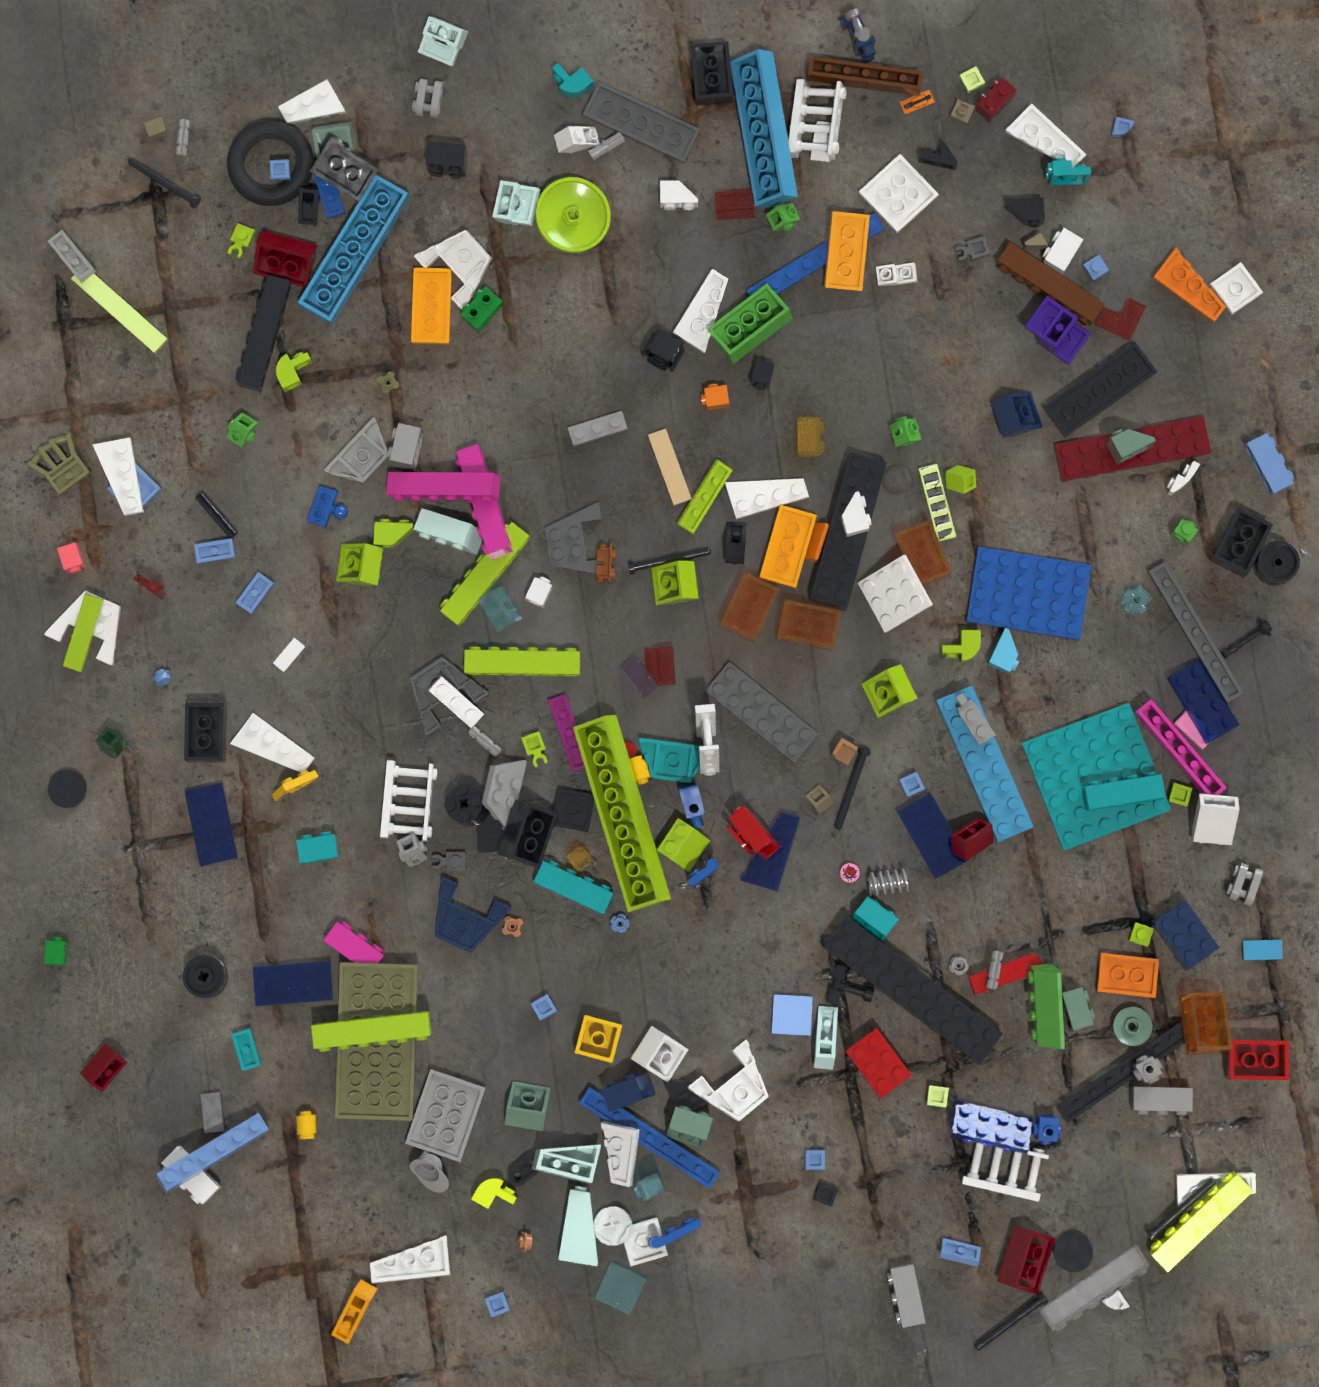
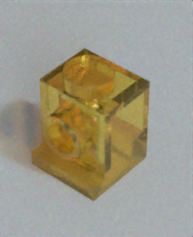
(579, 858)

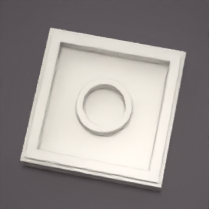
(1236, 288)
(637, 1246)

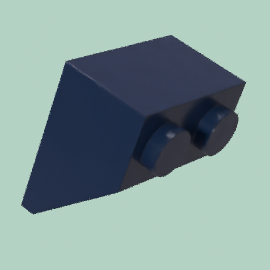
(1016, 414)

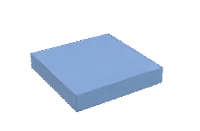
(792, 1015)

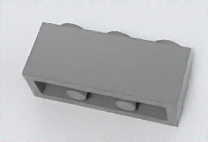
(1162, 1100)
(906, 1295)

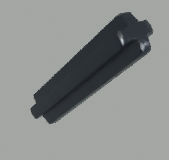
(216, 515)

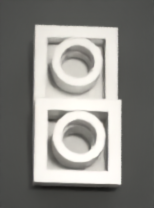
(821, 138)
(896, 274)
(1176, 484)

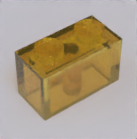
(809, 437)

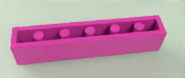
(443, 486)
(487, 514)
(1179, 749)

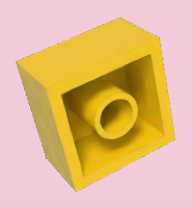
(598, 1038)

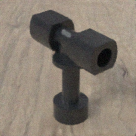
(841, 986)

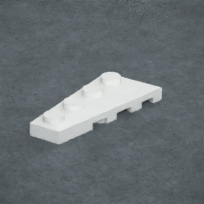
(1040, 133)
(702, 312)
(758, 496)
(1188, 1183)
(414, 1263)

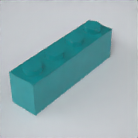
(1124, 792)
(573, 887)

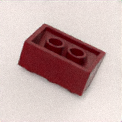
(284, 258)
(1026, 1259)

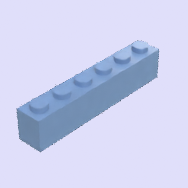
(212, 1153)

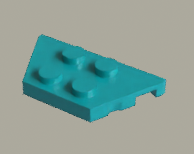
(671, 760)

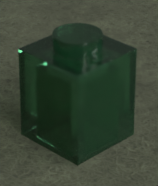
(111, 742)

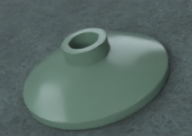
(1142, 1024)

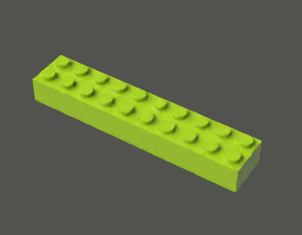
(622, 813)

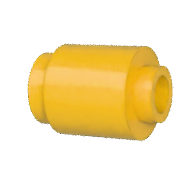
(640, 770)
(306, 1125)

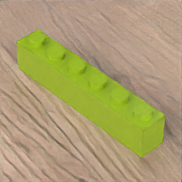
(481, 579)
(522, 663)
(371, 1029)

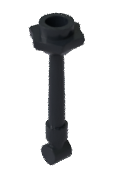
(1263, 628)

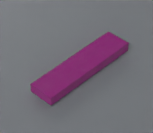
(565, 722)

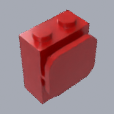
(752, 833)

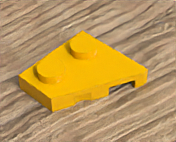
(291, 786)

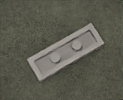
(71, 256)
(597, 428)

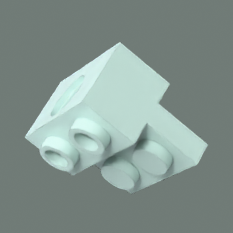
(445, 32)
(515, 203)

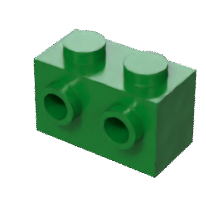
(481, 309)

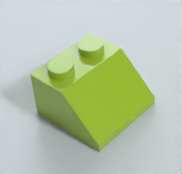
(359, 564)
(674, 582)
(889, 690)
(683, 845)

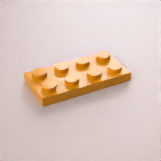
(846, 251)
(431, 306)
(787, 546)

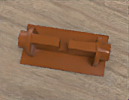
(605, 555)

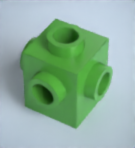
(783, 217)
(242, 430)
(905, 432)

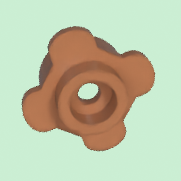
(514, 931)
(525, 1242)

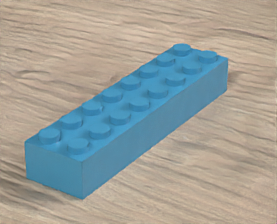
(763, 128)
(354, 250)
(985, 771)

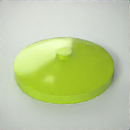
(572, 215)

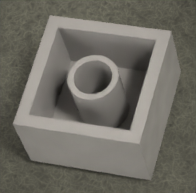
(405, 447)

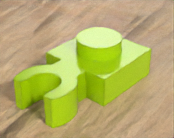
(241, 238)
(534, 745)

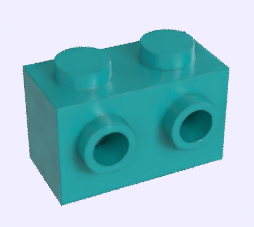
(317, 848)
(875, 918)

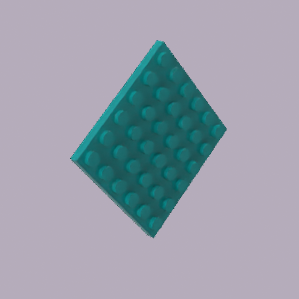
(1084, 753)

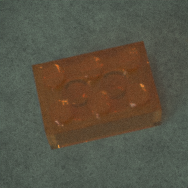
(923, 552)
(749, 607)
(809, 625)
(1206, 1023)

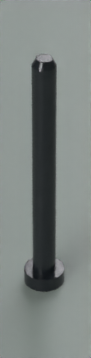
(193, 200)
(668, 559)
(863, 753)
(1180, 1209)
(1011, 1321)

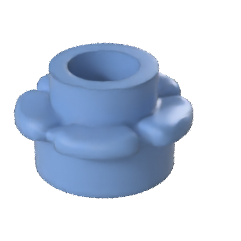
(162, 677)
(620, 918)

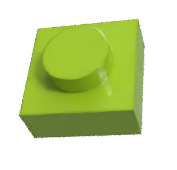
(1180, 794)
(1141, 934)

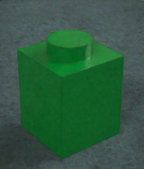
(56, 951)

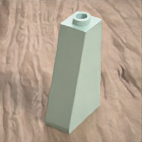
(578, 1236)

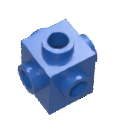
(1046, 1129)

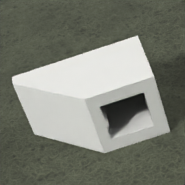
(576, 139)
(676, 195)
(854, 517)

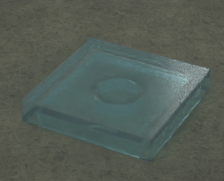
(620, 1288)

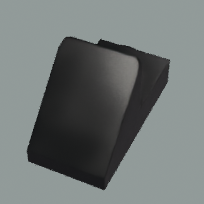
(943, 160)
(308, 206)

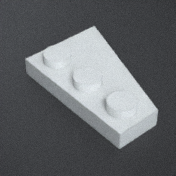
(313, 103)
(622, 1150)

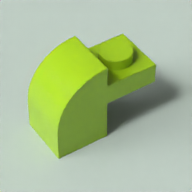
(287, 369)
(969, 646)

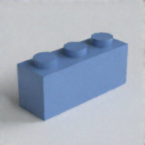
(1269, 464)

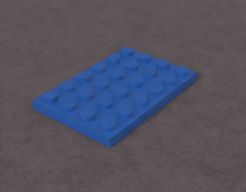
(1028, 593)

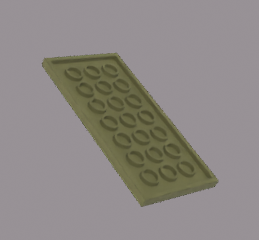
(376, 1079)

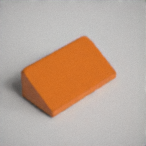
(816, 541)

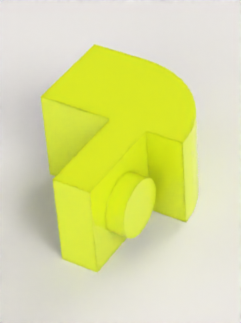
(489, 1189)

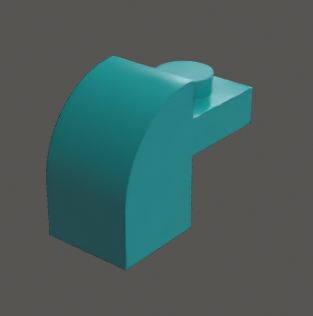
(574, 85)

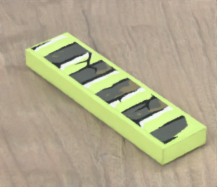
(937, 502)

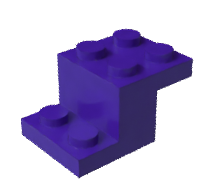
(1057, 330)

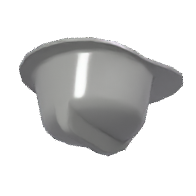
(429, 1171)

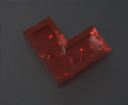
(1123, 324)

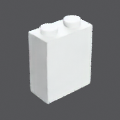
(1215, 819)

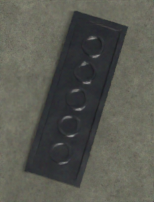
(1099, 389)

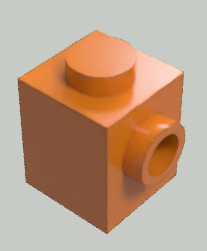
(715, 397)

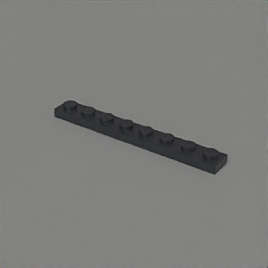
(1120, 1074)

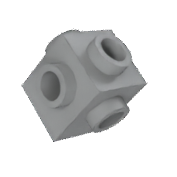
(412, 850)
(1140, 1069)

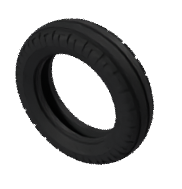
(246, 140)

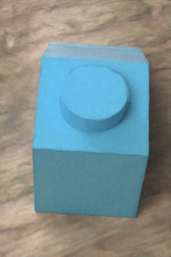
(1004, 654)

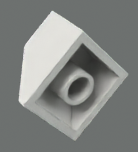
(659, 1054)

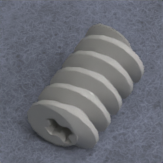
(887, 882)

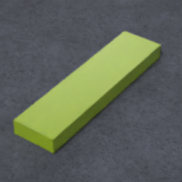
(704, 496)
(83, 632)

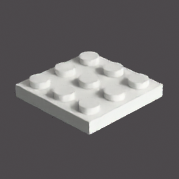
(898, 193)
(895, 593)

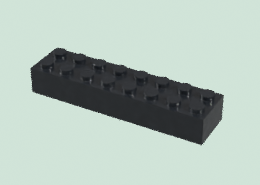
(843, 553)

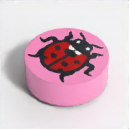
(849, 873)

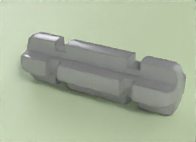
(182, 137)
(483, 740)
(994, 970)

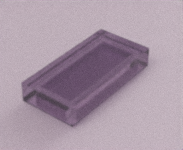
(639, 676)

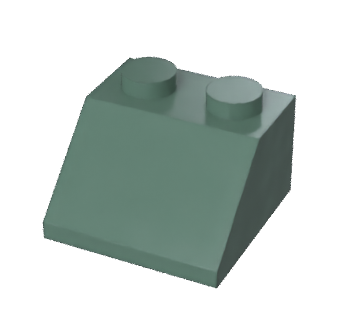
(341, 132)
(1128, 444)
(1076, 1009)
(527, 1106)
(689, 1127)

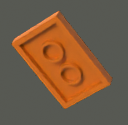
(1127, 975)

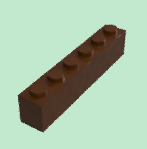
(865, 76)
(1049, 283)

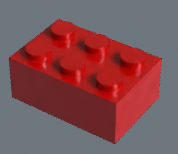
(1258, 1060)
(878, 1063)

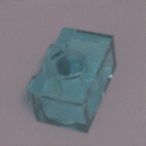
(500, 609)
(649, 1187)

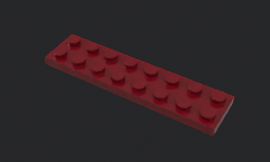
(1173, 442)

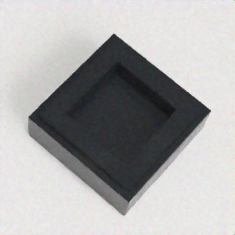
(825, 1194)

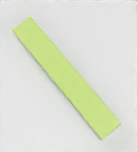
(122, 312)

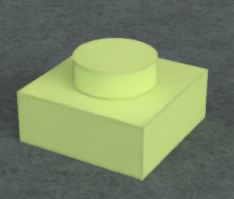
(971, 79)
(937, 1096)

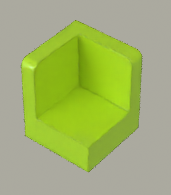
(960, 479)

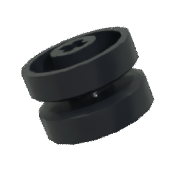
(1287, 567)
(194, 973)

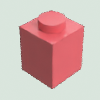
(71, 558)

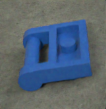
(698, 876)

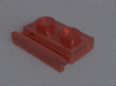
(734, 205)
(152, 586)
(661, 665)

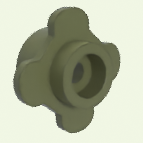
(388, 387)

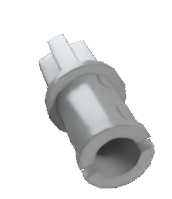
(606, 146)

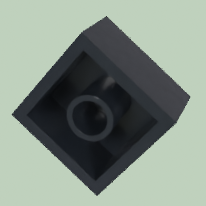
(446, 159)

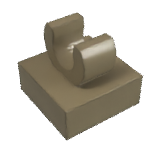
(962, 111)

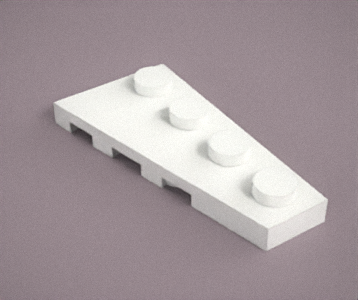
(120, 468)
(267, 742)

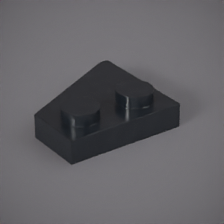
(683, 1096)

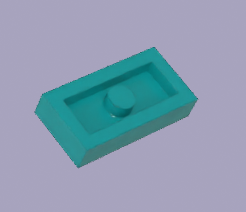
(246, 1049)

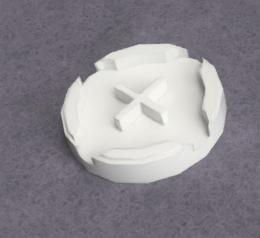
(613, 1226)

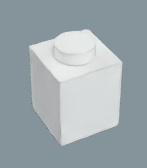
(539, 591)

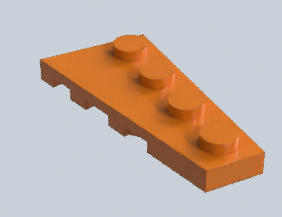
(1187, 285)

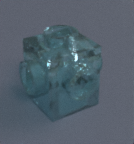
(1138, 594)

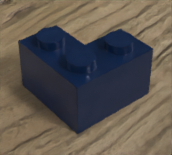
(633, 1089)

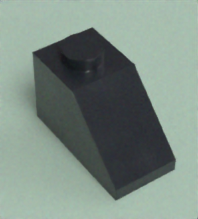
(1027, 210)
(735, 543)

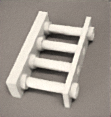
(801, 109)
(706, 729)
(390, 809)
(1010, 1187)

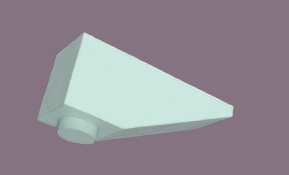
(826, 1037)

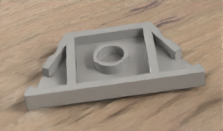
(361, 455)
(503, 788)

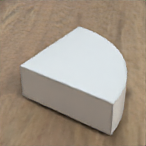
(1116, 1301)

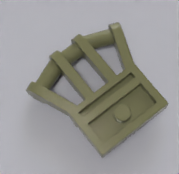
(66, 473)

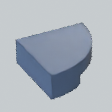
(1121, 126)

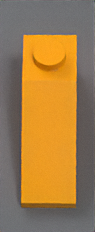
(354, 1311)

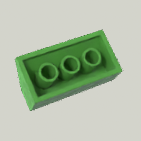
(750, 323)
(1046, 1006)

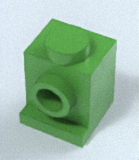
(1184, 531)

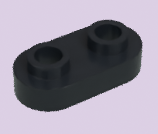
(524, 1169)

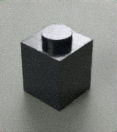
(762, 374)

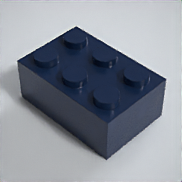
(1185, 935)

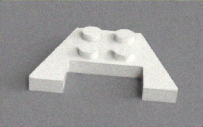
(464, 257)
(105, 629)
(739, 1093)

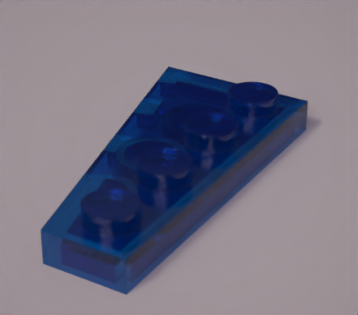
(770, 872)

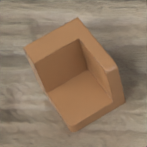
(844, 751)

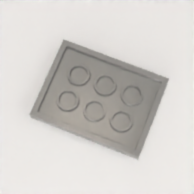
(445, 1115)

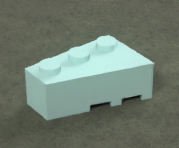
(448, 531)
(568, 1162)

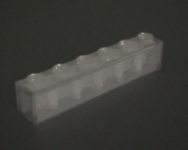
(1094, 1287)

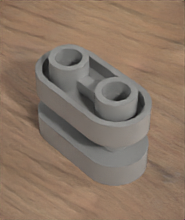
(422, 88)
(1235, 889)

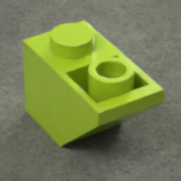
(391, 534)

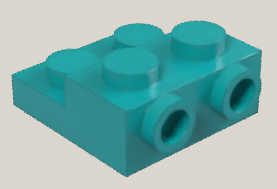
(1062, 173)

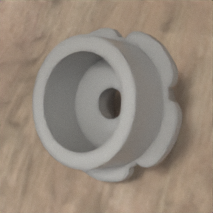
(953, 967)

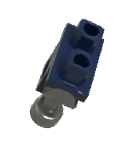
(862, 41)

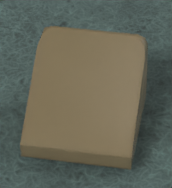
(156, 128)
(1035, 243)
(819, 799)

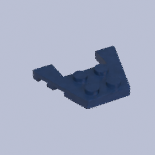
(460, 925)

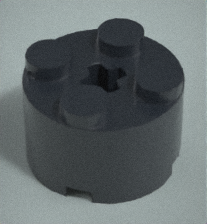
(663, 350)
(457, 801)

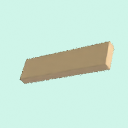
(669, 467)

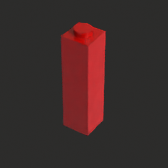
(1008, 973)

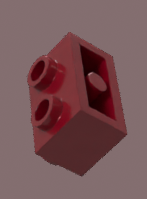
(999, 96)
(972, 839)
(103, 1067)

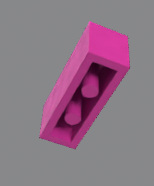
(352, 945)

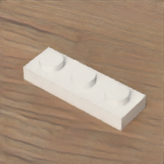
(456, 701)

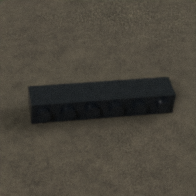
(264, 333)

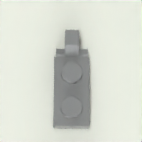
(974, 720)

